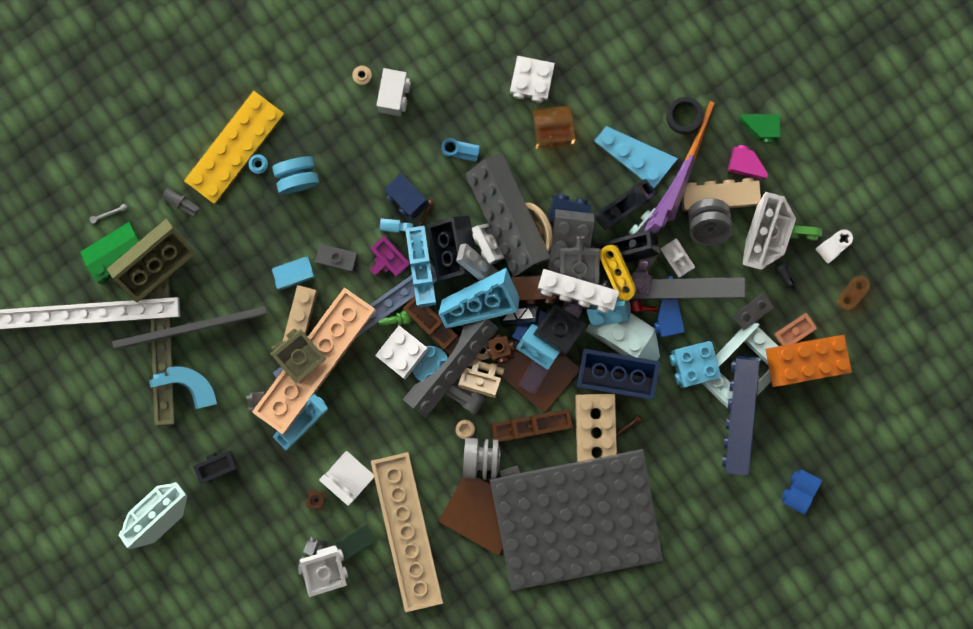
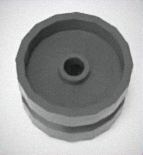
(710, 222)

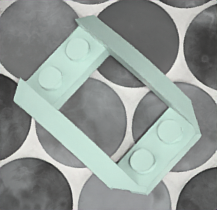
(758, 342)

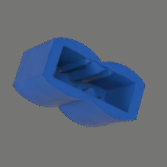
(801, 491)

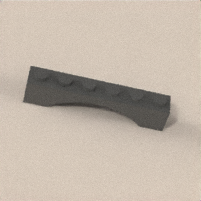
(429, 392)

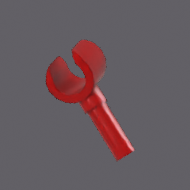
(636, 307)

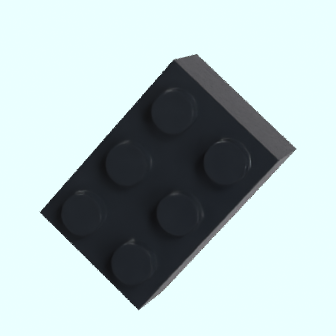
(445, 242)

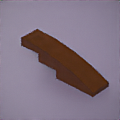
(433, 326)
(531, 425)

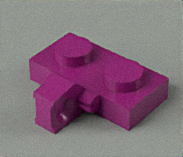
(388, 258)

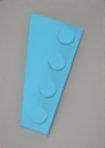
(635, 155)

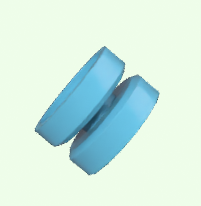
(295, 175)

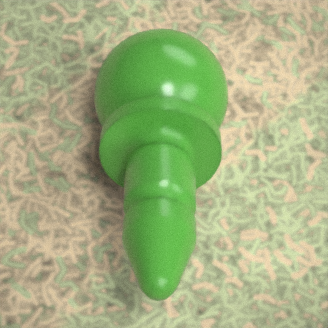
(399, 318)

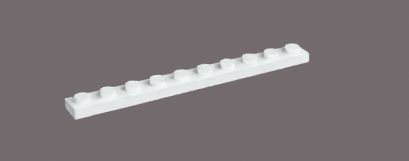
(89, 313)

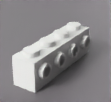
(578, 290)

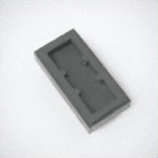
(336, 257)

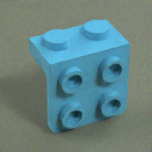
(695, 364)

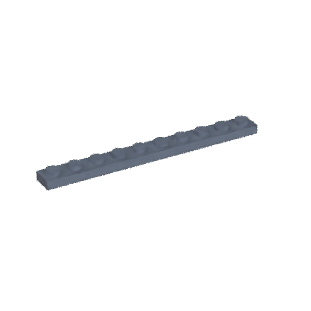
(388, 304)

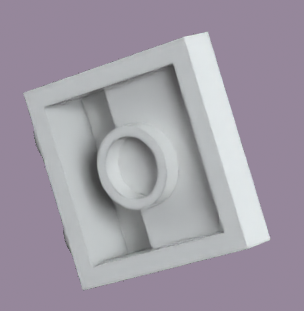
(531, 79)
(486, 241)
(324, 571)

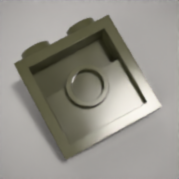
(297, 355)

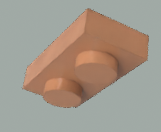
(795, 330)

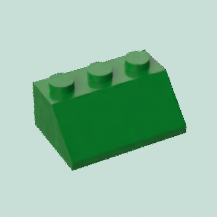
(108, 250)

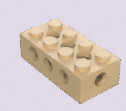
(585, 423)

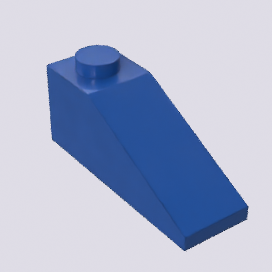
(669, 318)

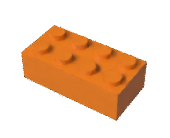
(808, 360)

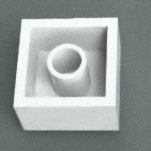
(392, 92)

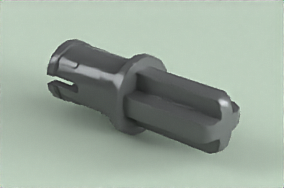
(180, 202)

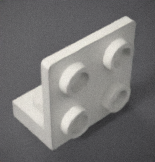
(347, 478)

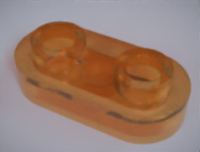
(853, 293)

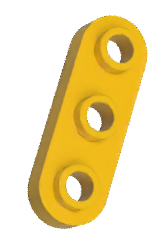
(618, 281)

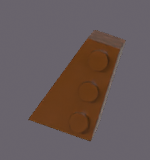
(528, 290)

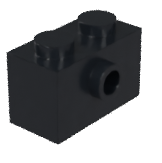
(215, 466)

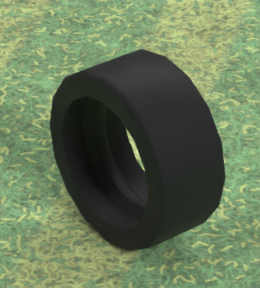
(684, 101)

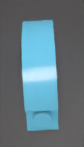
(198, 386)
(313, 411)

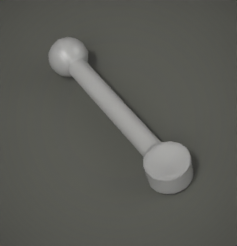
(93, 219)

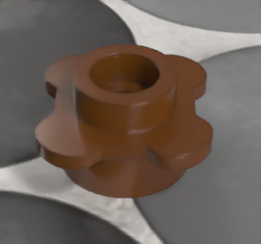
(314, 495)

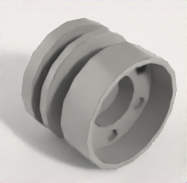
(480, 458)

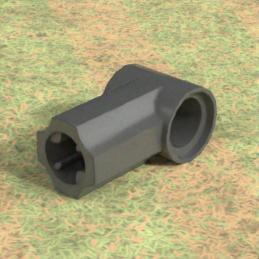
(470, 400)

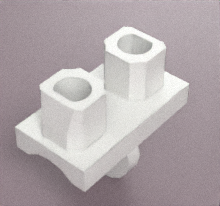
(677, 258)

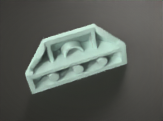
(628, 338)
(153, 515)

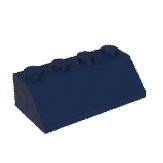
(618, 374)

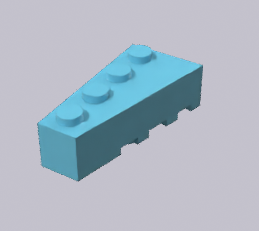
(480, 301)

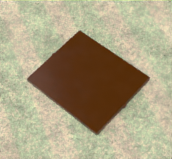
(554, 383)
(474, 514)

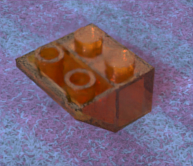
(553, 126)

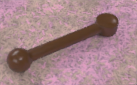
(431, 204)
(638, 419)

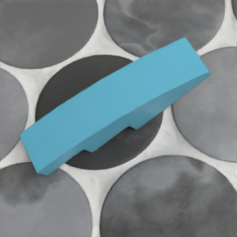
(420, 266)

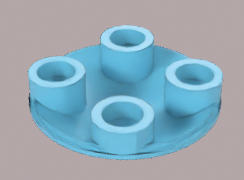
(430, 363)

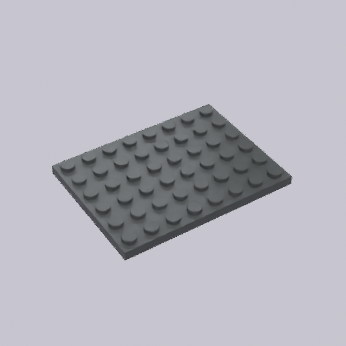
(576, 519)

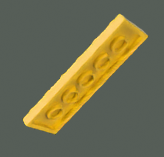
(234, 147)

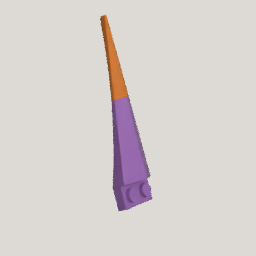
(669, 204)

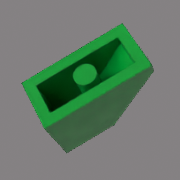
(762, 126)

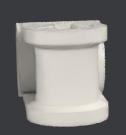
(833, 247)

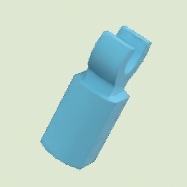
(395, 226)

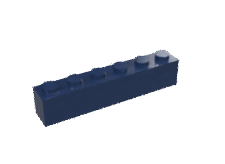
(742, 415)

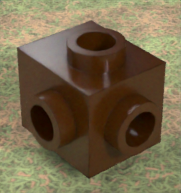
(503, 355)

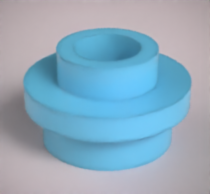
(254, 159)

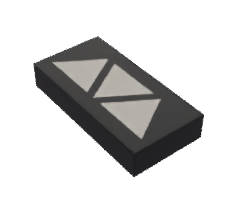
(525, 316)

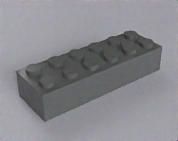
(507, 215)

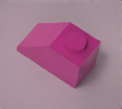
(746, 163)

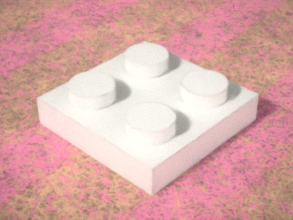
(402, 352)

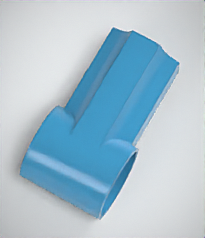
(462, 150)

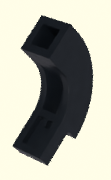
(625, 204)

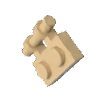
(480, 382)

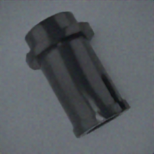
(785, 274)

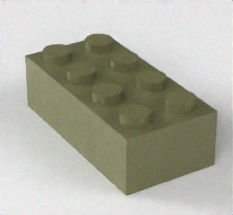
(151, 260)

